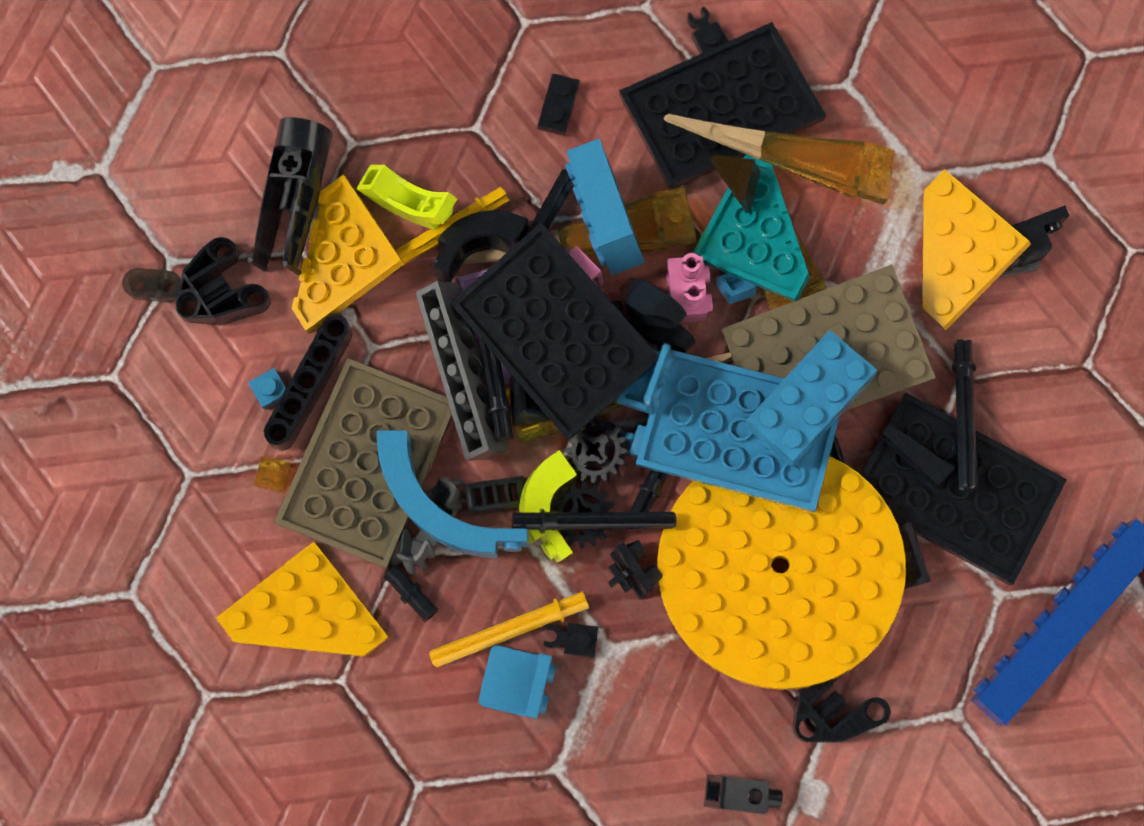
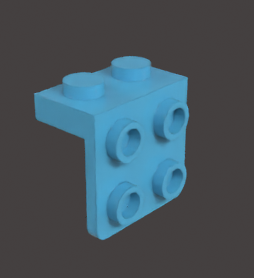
(648, 390)
(516, 682)

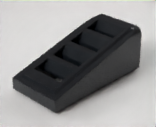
(483, 486)

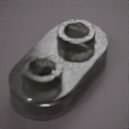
(154, 284)

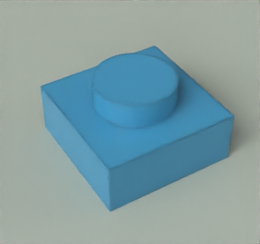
(734, 288)
(268, 388)

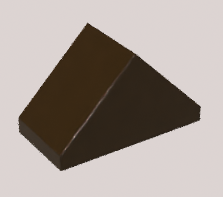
(740, 176)

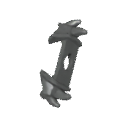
(416, 550)

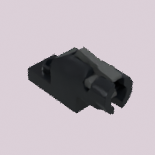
(1036, 231)

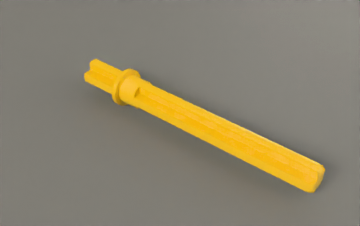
(430, 238)
(509, 629)

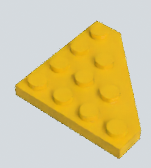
(962, 248)
(344, 256)
(304, 609)

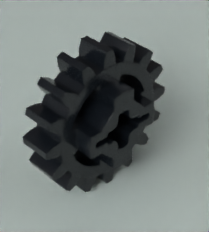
(606, 445)
(576, 496)

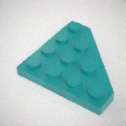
(758, 243)

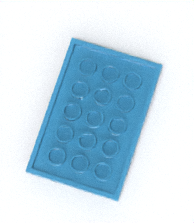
(705, 437)

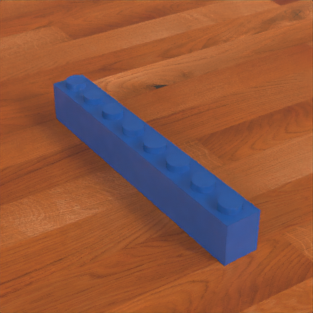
(1063, 625)

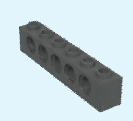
(460, 370)

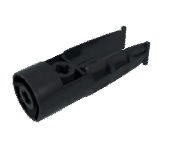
(292, 187)

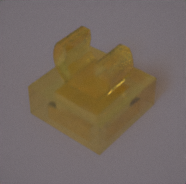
(273, 474)

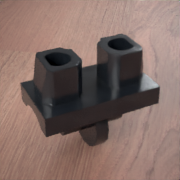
(629, 573)

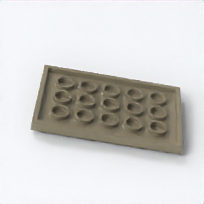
(862, 312)
(340, 482)

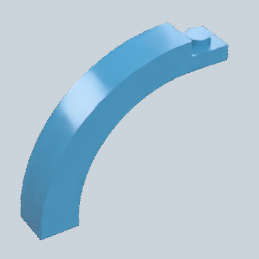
(398, 471)

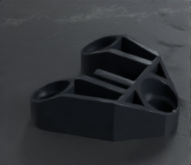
(204, 284)
(656, 315)
(848, 726)

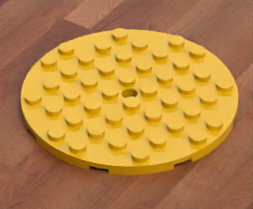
(791, 624)

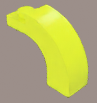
(406, 199)
(538, 495)

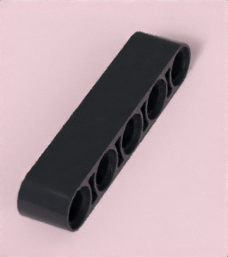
(308, 396)

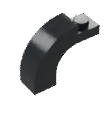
(475, 233)

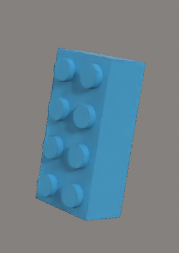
(603, 208)
(810, 398)

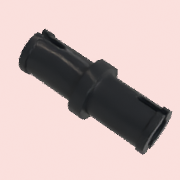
(411, 593)

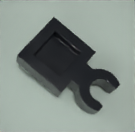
(706, 35)
(578, 639)

